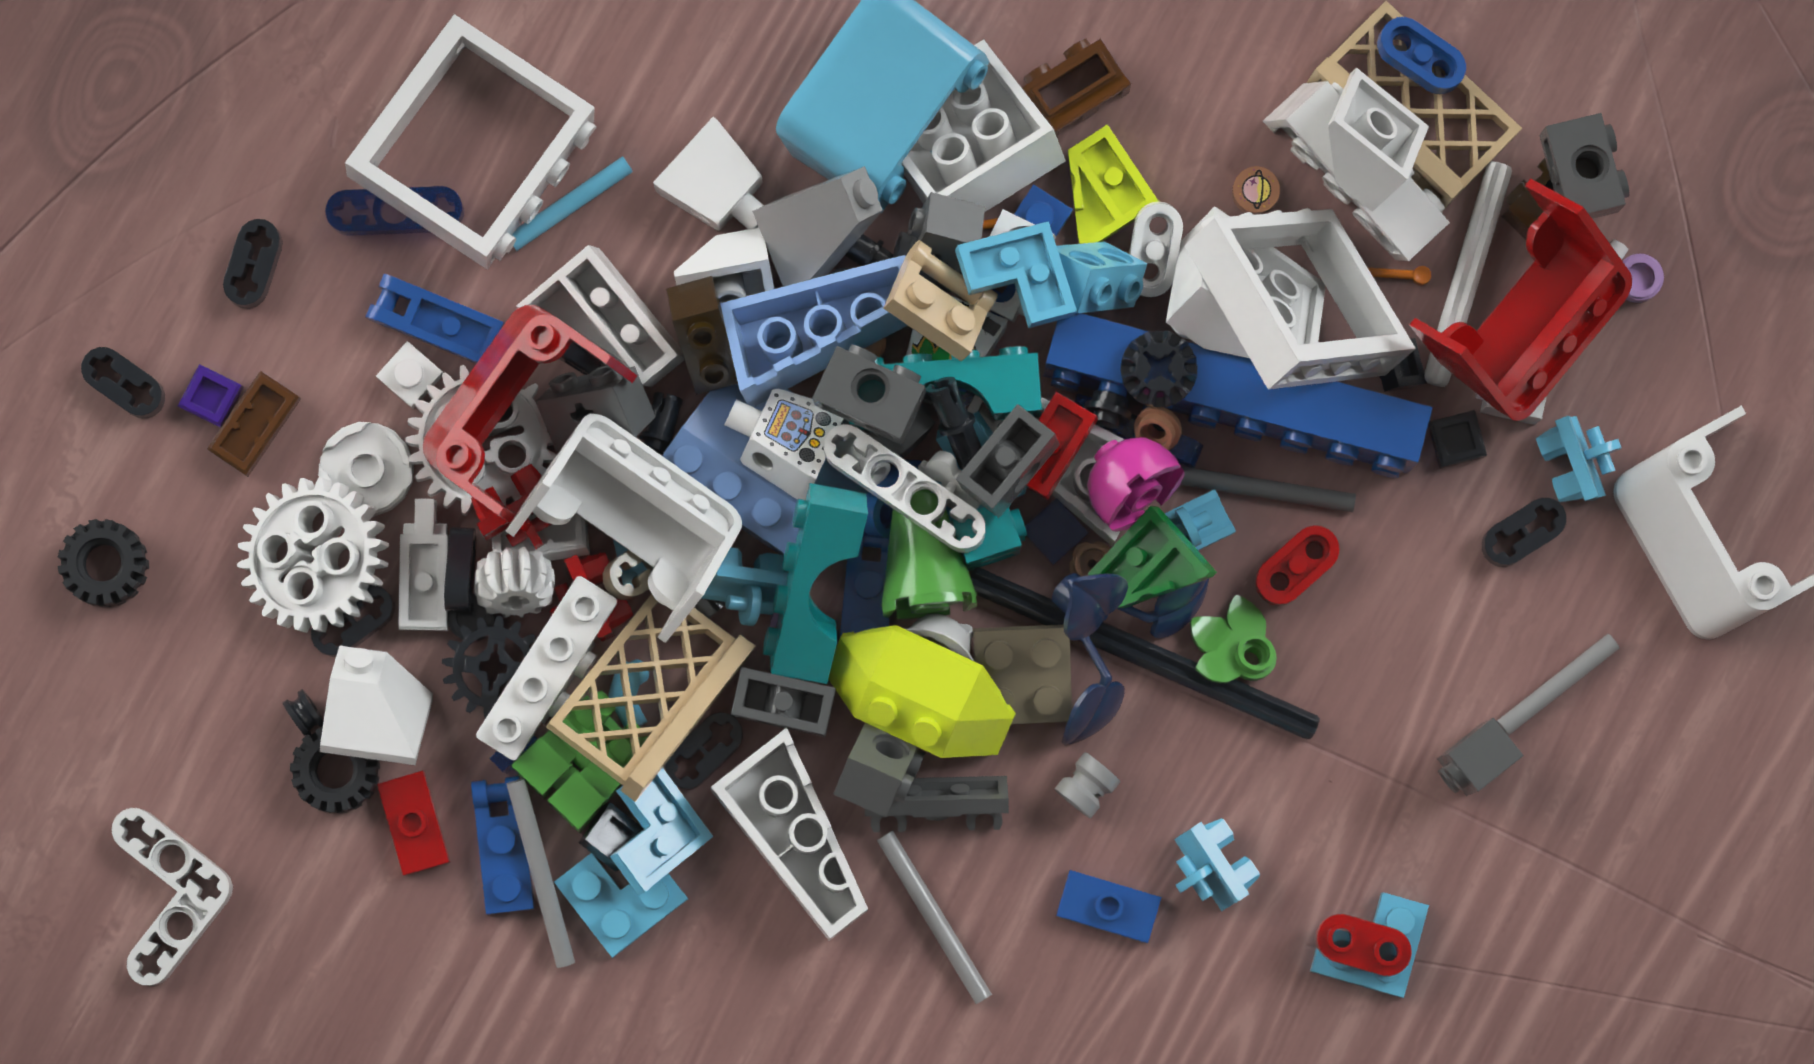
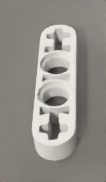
(908, 483)

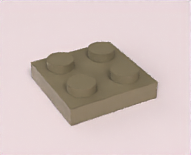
(1029, 669)

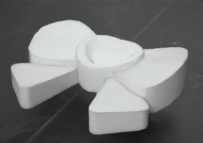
(943, 468)

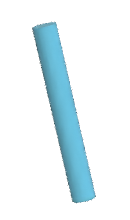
(571, 202)

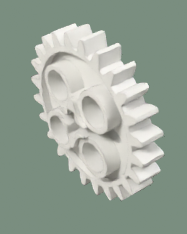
(493, 473)
(334, 588)

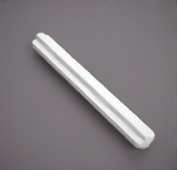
(1471, 259)

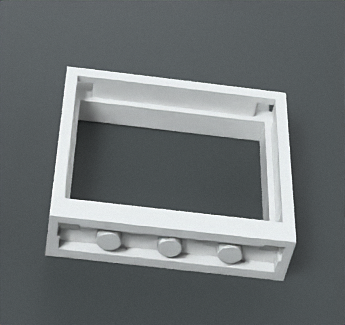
(407, 101)
(1258, 323)

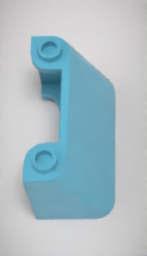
(878, 92)

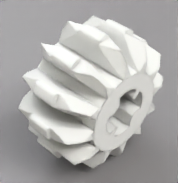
(514, 582)

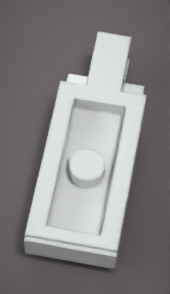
(423, 570)

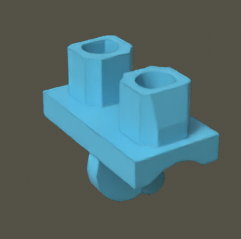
(1570, 440)
(1202, 520)
(747, 588)
(1208, 868)

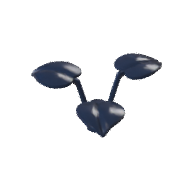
(1086, 605)

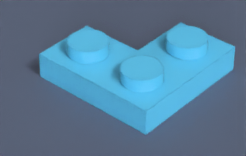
(1024, 259)
(668, 837)
(1392, 912)
(616, 914)

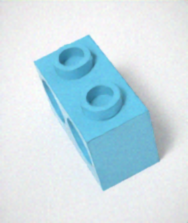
(1101, 276)

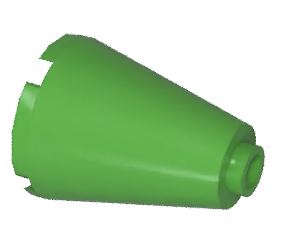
(921, 570)

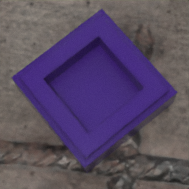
(210, 396)

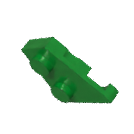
(1154, 559)

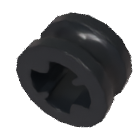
(304, 713)

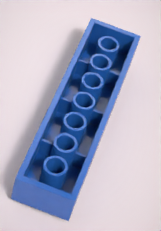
(1229, 391)

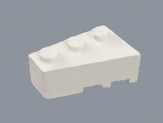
(608, 312)

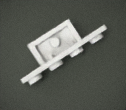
(548, 669)

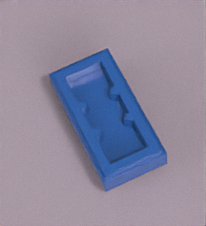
(1108, 906)

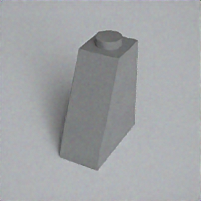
(818, 225)

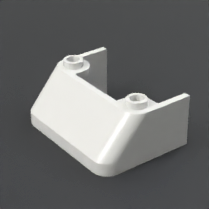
(642, 506)
(1684, 545)

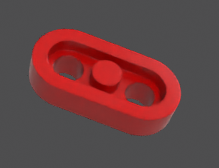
(1296, 565)
(1364, 945)

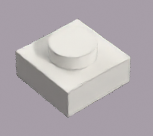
(409, 374)

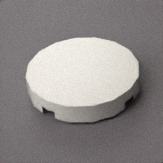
(370, 462)

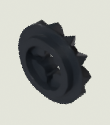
(1158, 391)

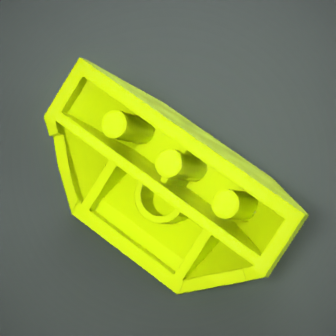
(920, 692)

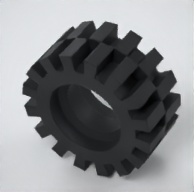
(79, 546)
(327, 799)

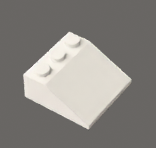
(983, 142)
(1198, 317)

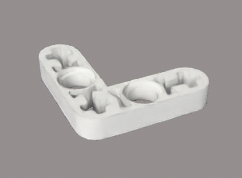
(185, 900)

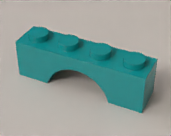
(996, 380)
(829, 531)

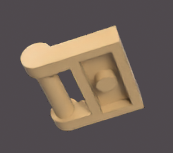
(933, 310)

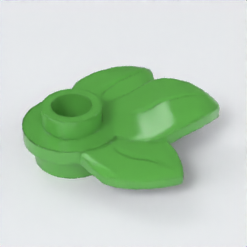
(1227, 641)

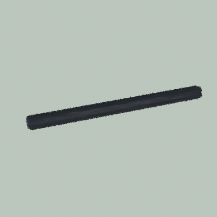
(1150, 656)

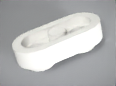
(1157, 248)

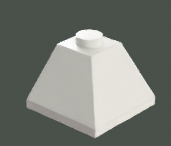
(1372, 141)
(734, 261)
(374, 708)

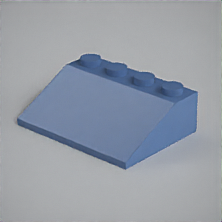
(712, 457)

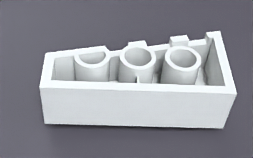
(1399, 223)

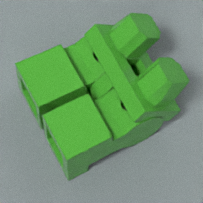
(549, 767)

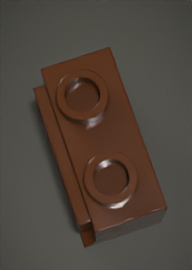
(1088, 100)

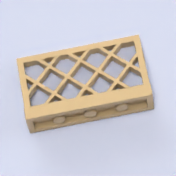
(1428, 169)
(676, 722)

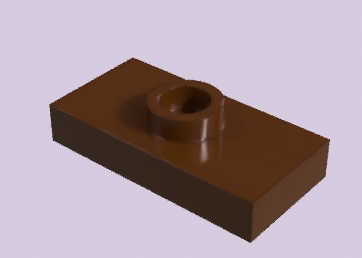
(254, 423)

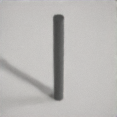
(1268, 489)

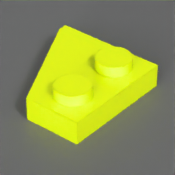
(1105, 187)

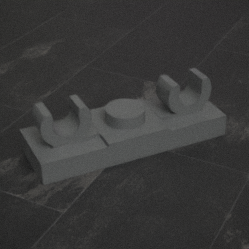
(950, 797)

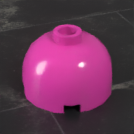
(1130, 479)

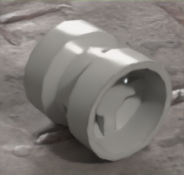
(1087, 785)

